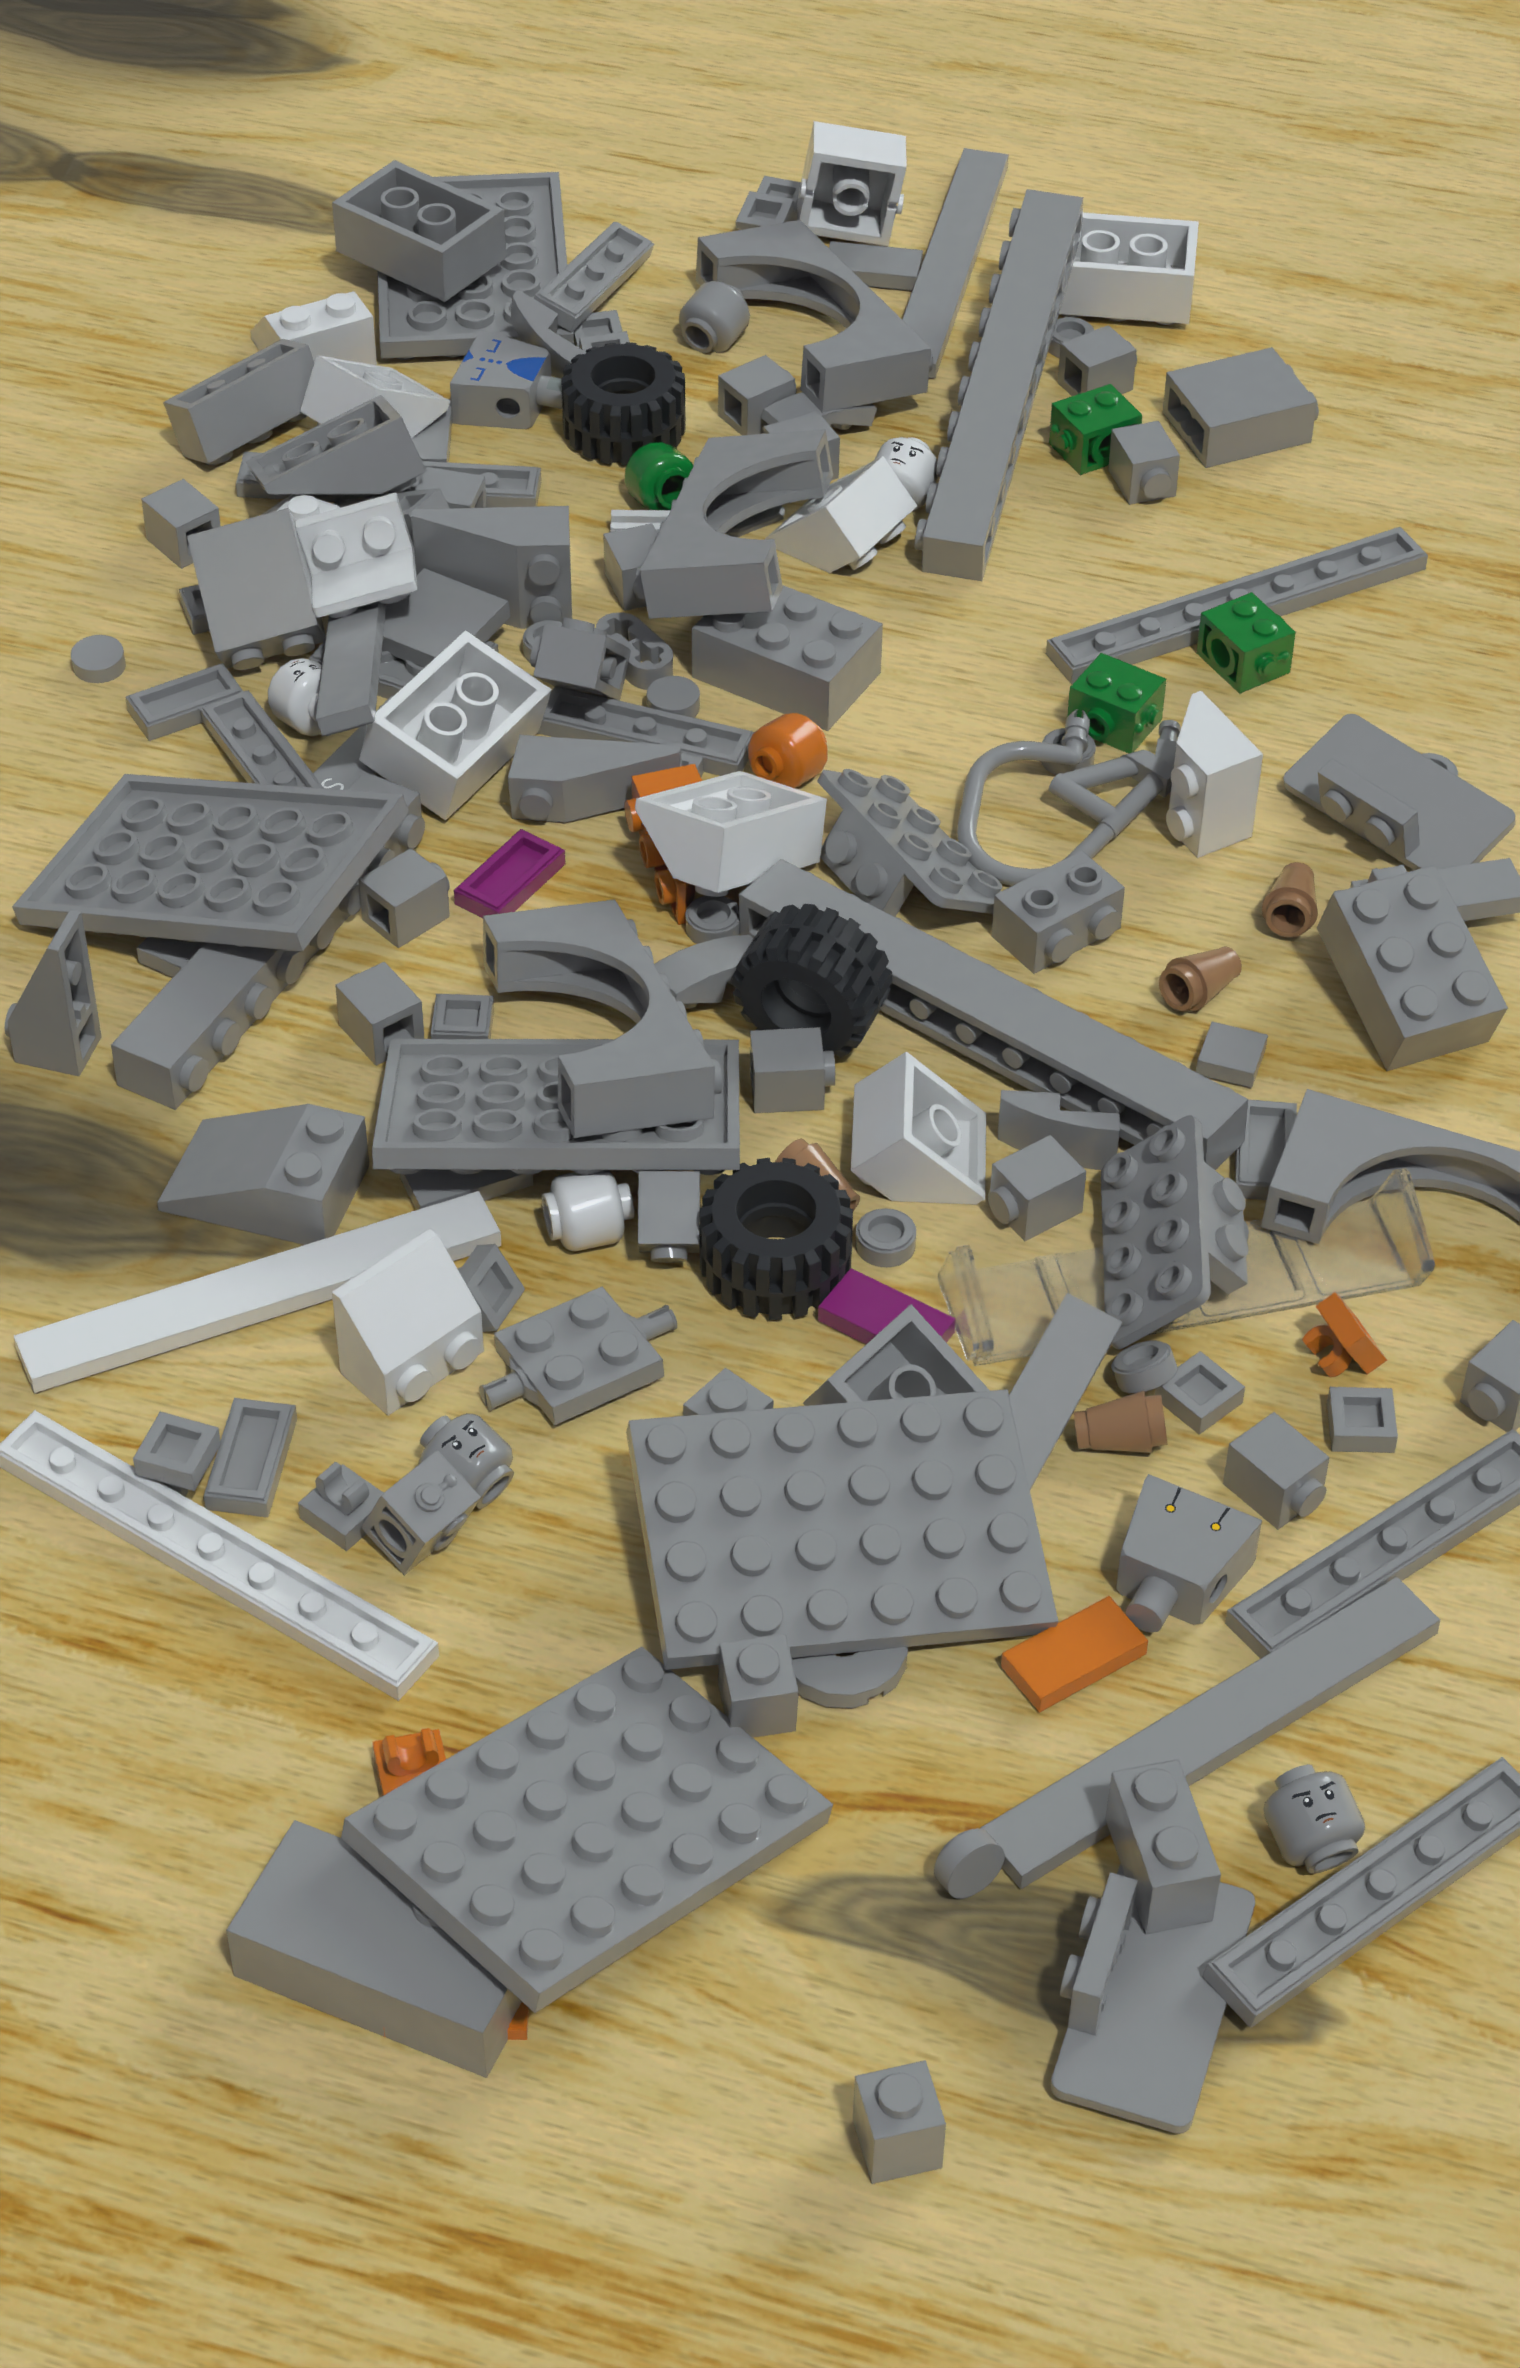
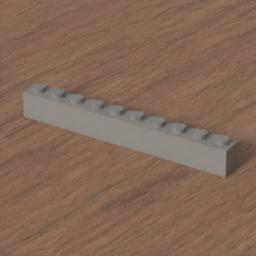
(1001, 387)
(1016, 1025)

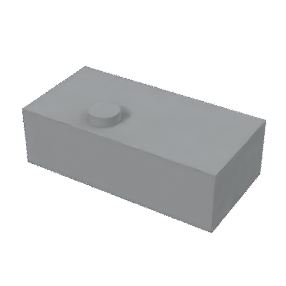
(359, 1950)

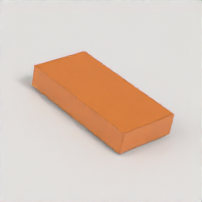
(1074, 1653)

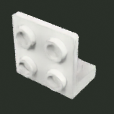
(358, 556)

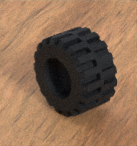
(622, 401)
(811, 974)
(782, 1203)

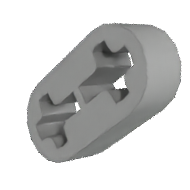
(644, 646)

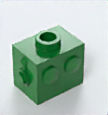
(1084, 426)
(1245, 642)
(1119, 701)

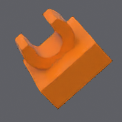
(1347, 1337)
(406, 1757)

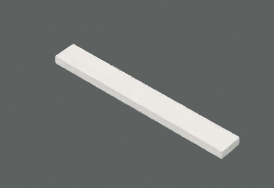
(239, 1294)
(218, 1555)

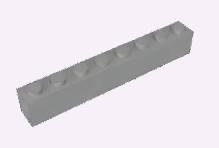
(230, 987)

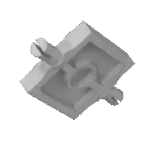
(578, 1356)

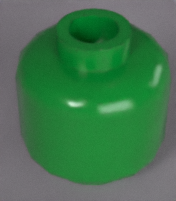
(656, 475)

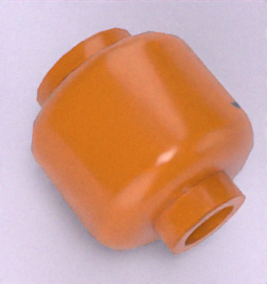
(788, 748)

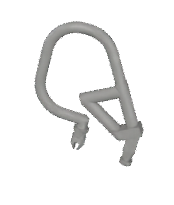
(1149, 769)

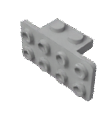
(1397, 797)
(891, 844)
(1168, 1231)
(1143, 2009)

